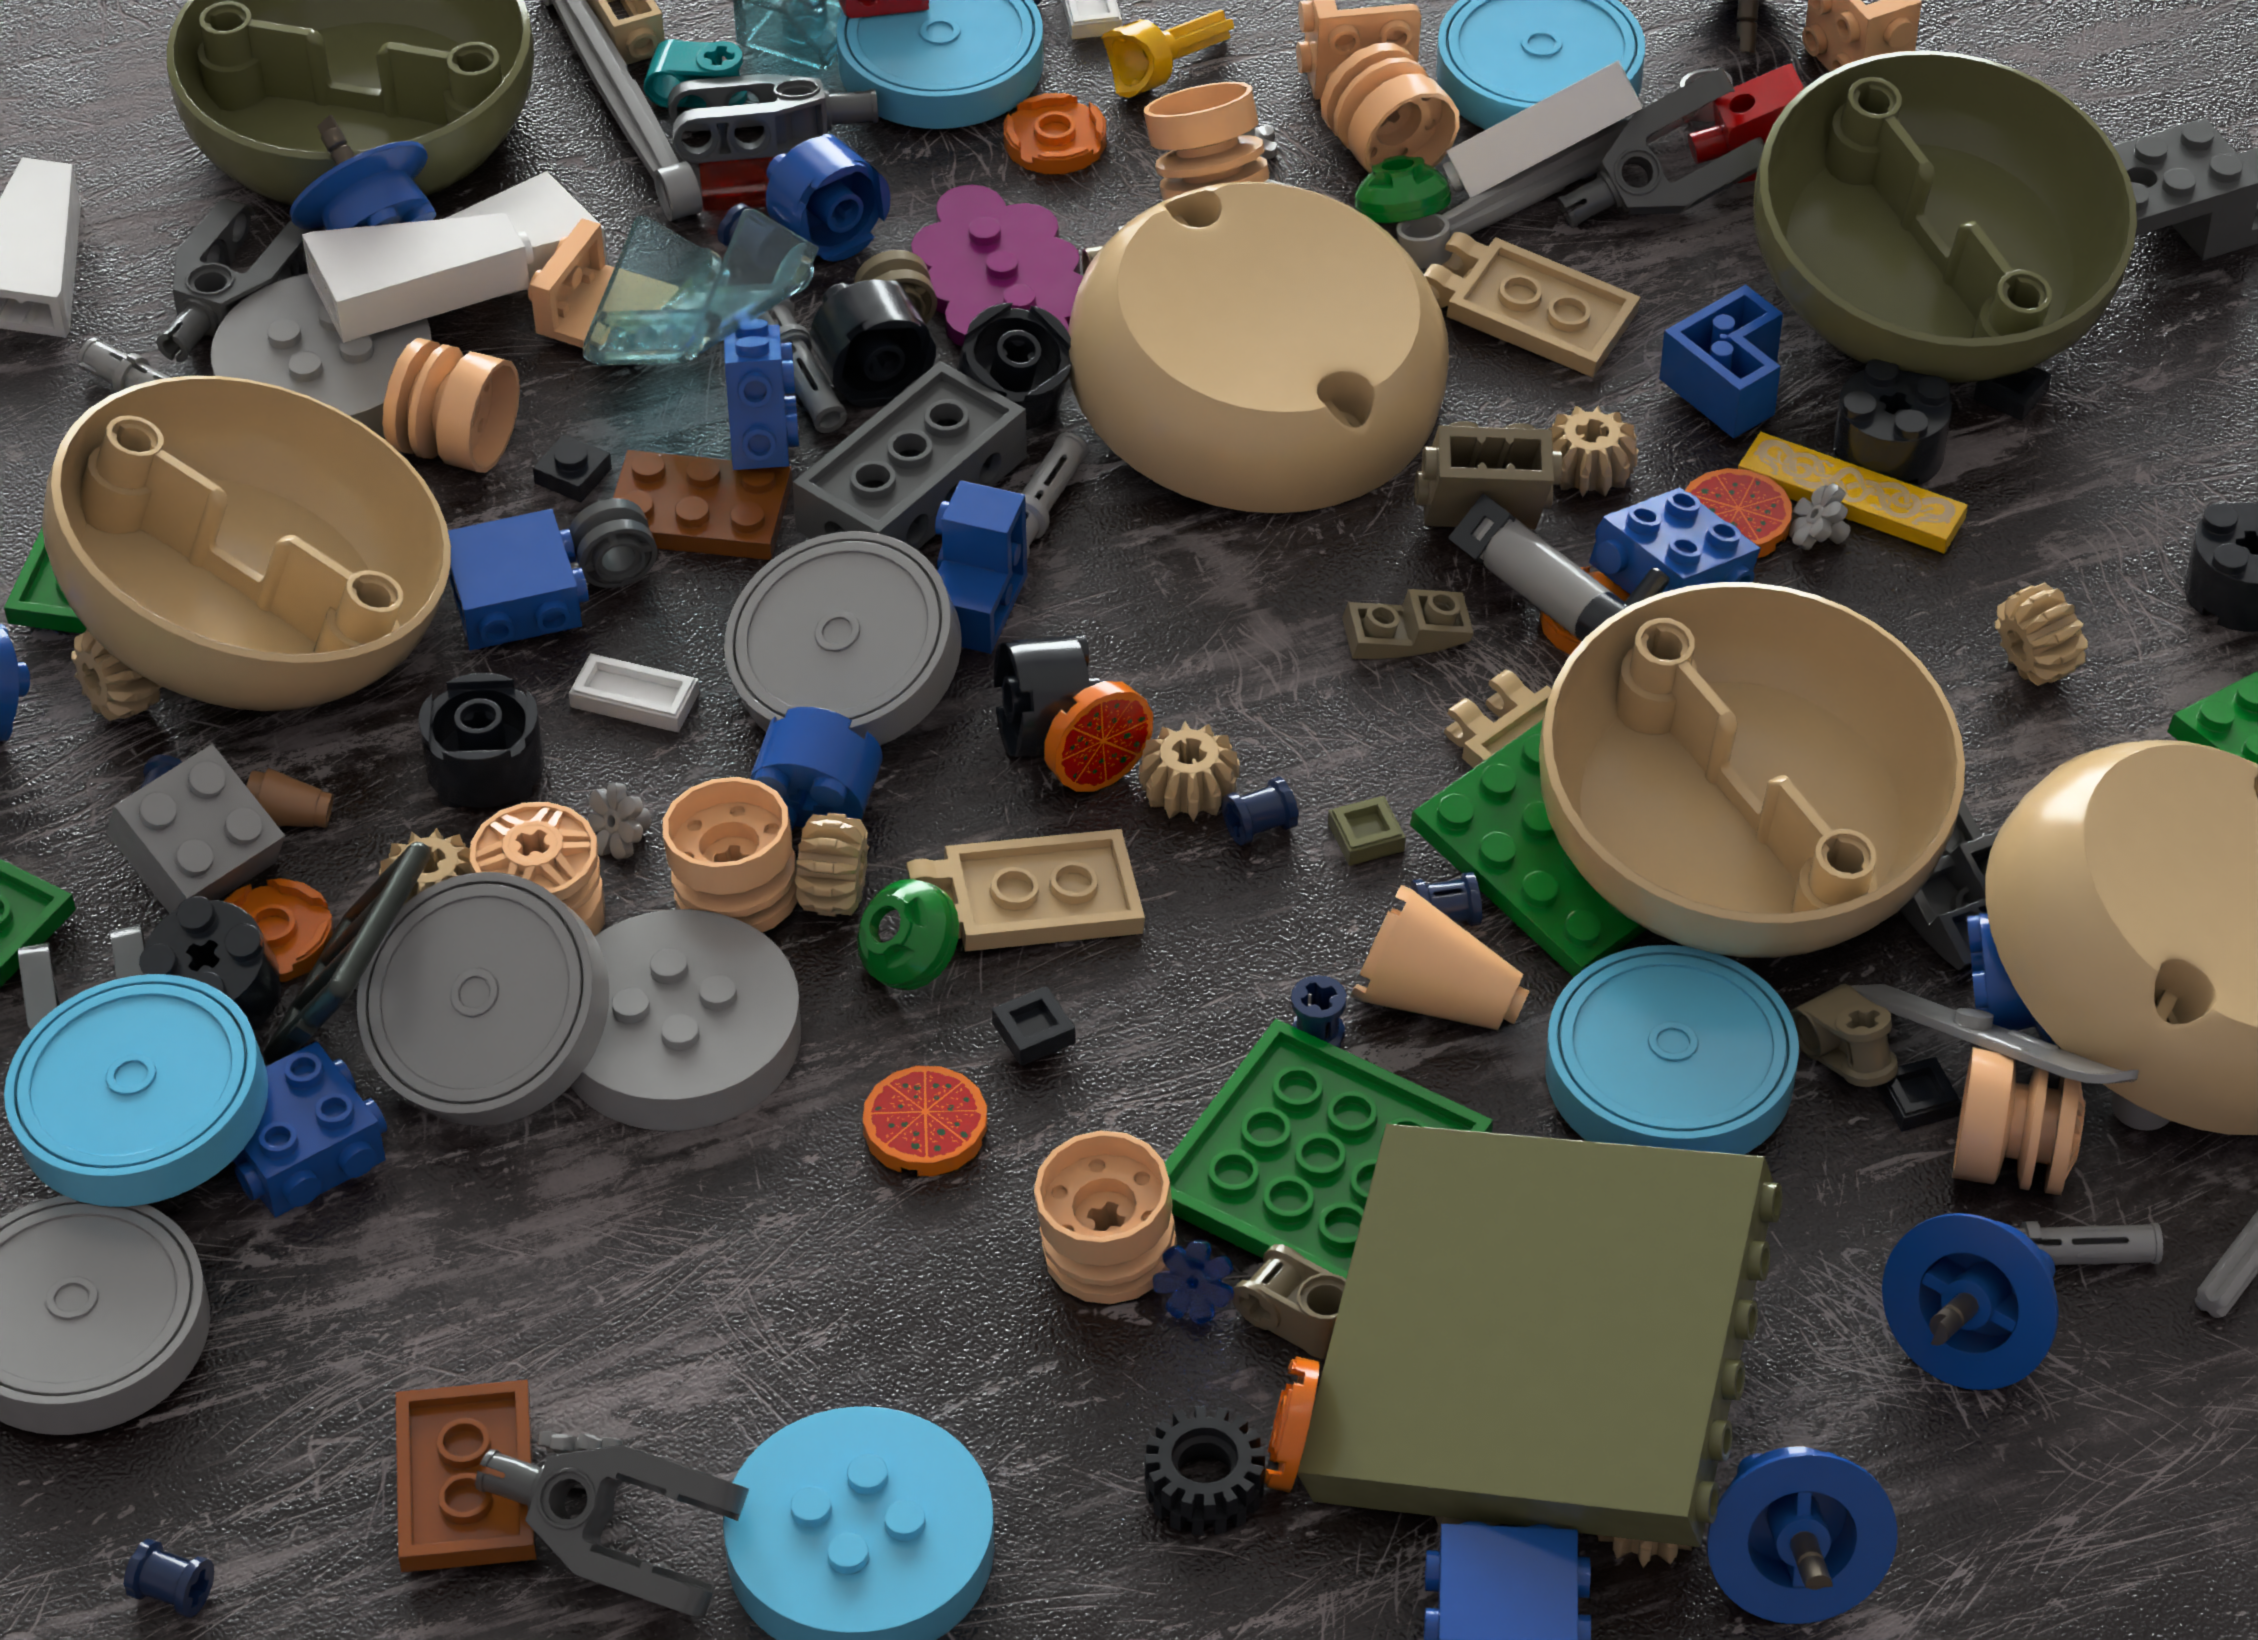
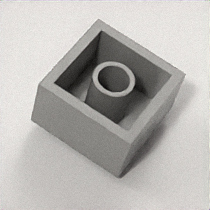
(195, 831)

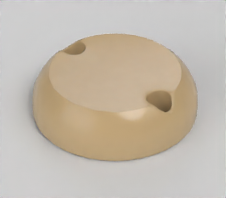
(1259, 348)
(243, 542)
(1750, 768)
(2135, 922)

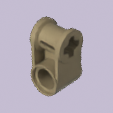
(1847, 1036)
(1292, 1299)

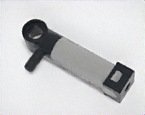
(1543, 572)

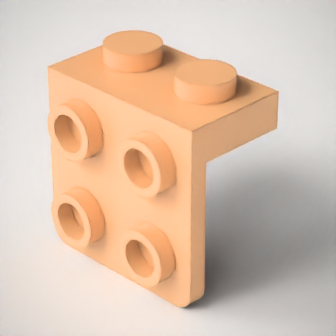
(1852, 31)
(1337, 34)
(571, 285)

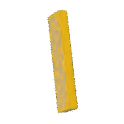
(1869, 497)

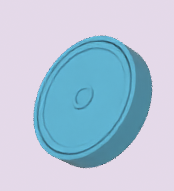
(1518, 52)
(944, 63)
(1671, 1052)
(136, 1090)
(860, 1529)

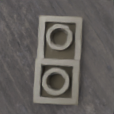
(1419, 626)

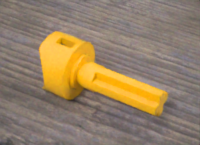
(1144, 54)

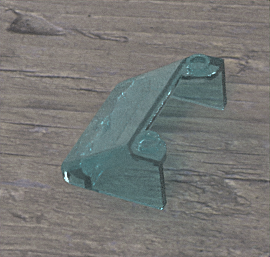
(680, 300)

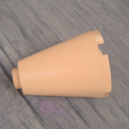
(1438, 969)

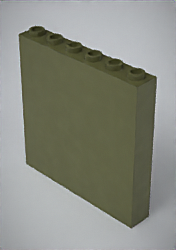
(1543, 1333)

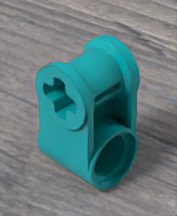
(689, 60)

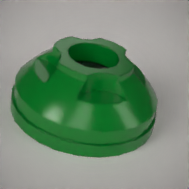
(1402, 190)
(924, 938)

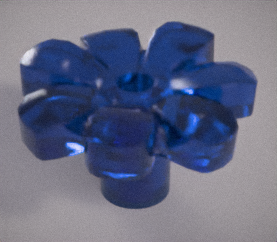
(1194, 1281)

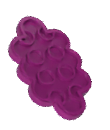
(995, 255)

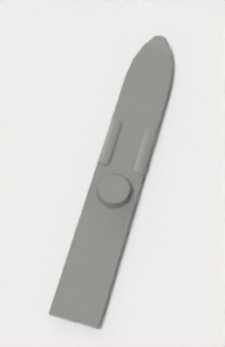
(1978, 1028)

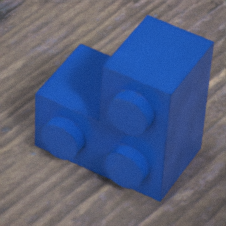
(1727, 360)
(982, 558)

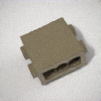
(1506, 464)

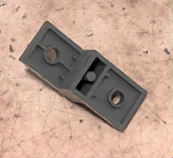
(2195, 187)

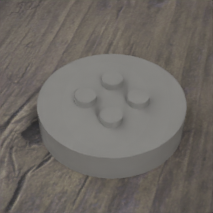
(290, 342)
(846, 630)
(483, 999)
(693, 1023)
(95, 1314)

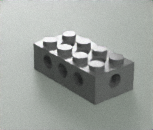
(911, 459)

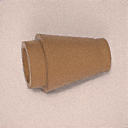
(290, 800)

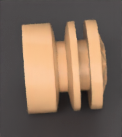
(1388, 107)
(1206, 137)
(451, 405)
(549, 848)
(732, 851)
(2016, 1123)
(1104, 1216)

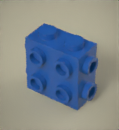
(760, 415)
(1677, 538)
(515, 579)
(310, 1132)
(1507, 1584)

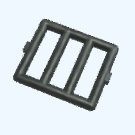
(348, 953)

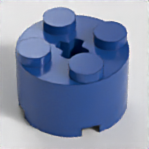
(827, 196)
(818, 764)

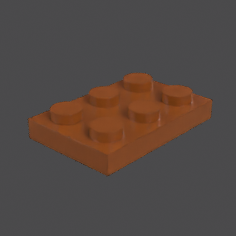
(706, 503)
(438, 1455)

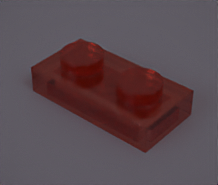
(734, 183)

